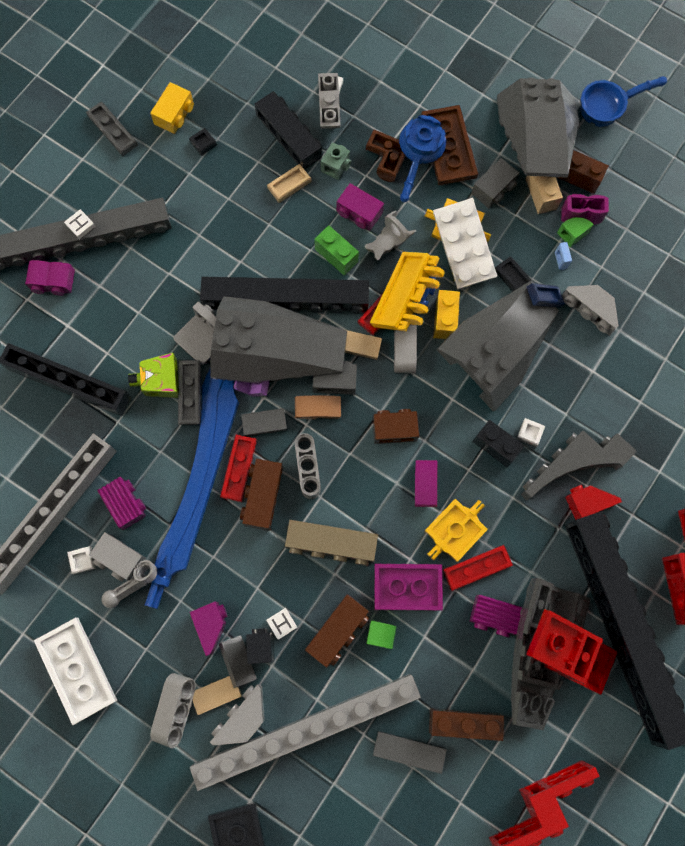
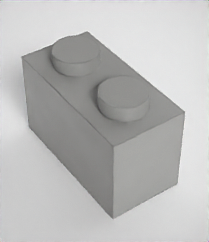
(116, 556)

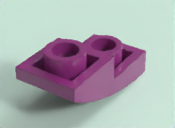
(426, 483)

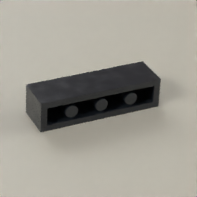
(288, 130)

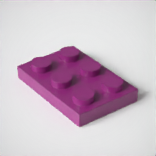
(408, 587)

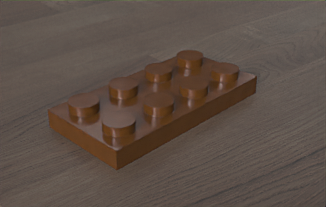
(457, 160)

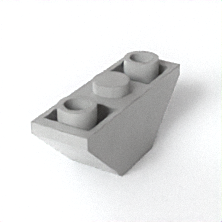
(329, 100)
(593, 305)
(242, 720)

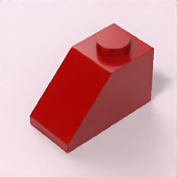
(589, 501)

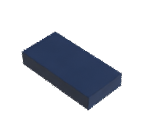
(545, 295)

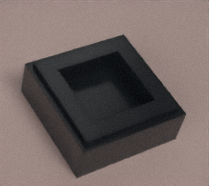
(203, 141)

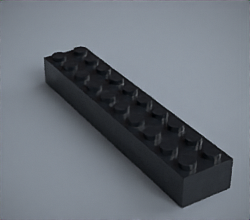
(628, 630)

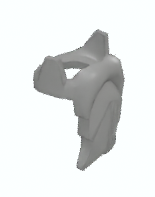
(391, 236)

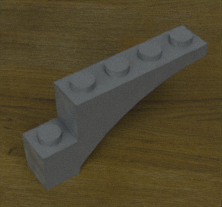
(579, 455)

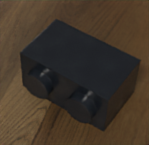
(498, 443)
(260, 646)

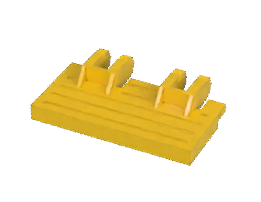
(405, 287)

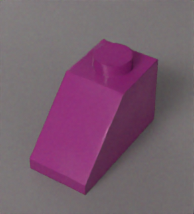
(209, 625)

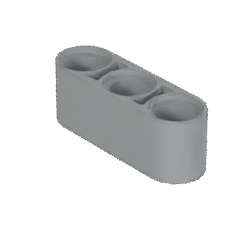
(405, 350)
(303, 456)
(173, 710)

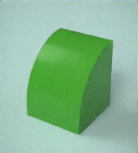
(574, 230)
(381, 634)

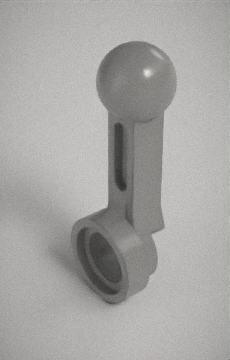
(112, 597)

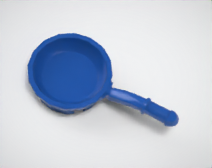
(606, 101)
(421, 142)

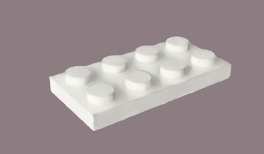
(465, 243)
(75, 671)

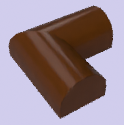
(391, 154)

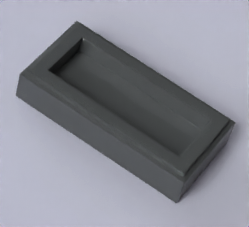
(264, 422)
(236, 661)

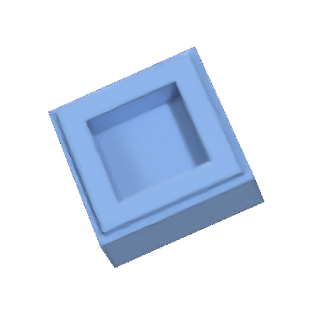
(563, 256)

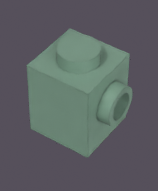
(335, 161)

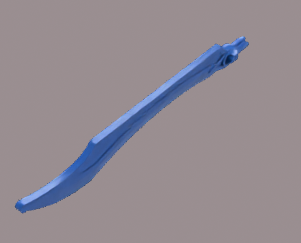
(217, 417)

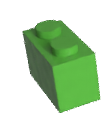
(336, 250)

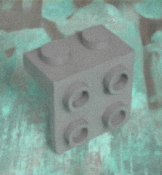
(198, 333)

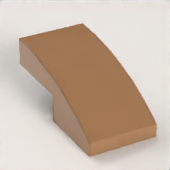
(317, 407)

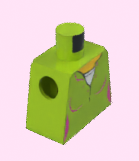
(157, 376)

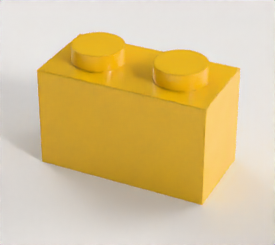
(172, 108)
(446, 313)

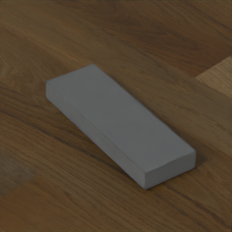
(112, 128)
(189, 392)
(409, 752)

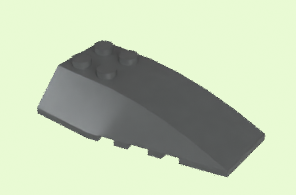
(541, 124)
(268, 342)
(499, 343)
(531, 681)

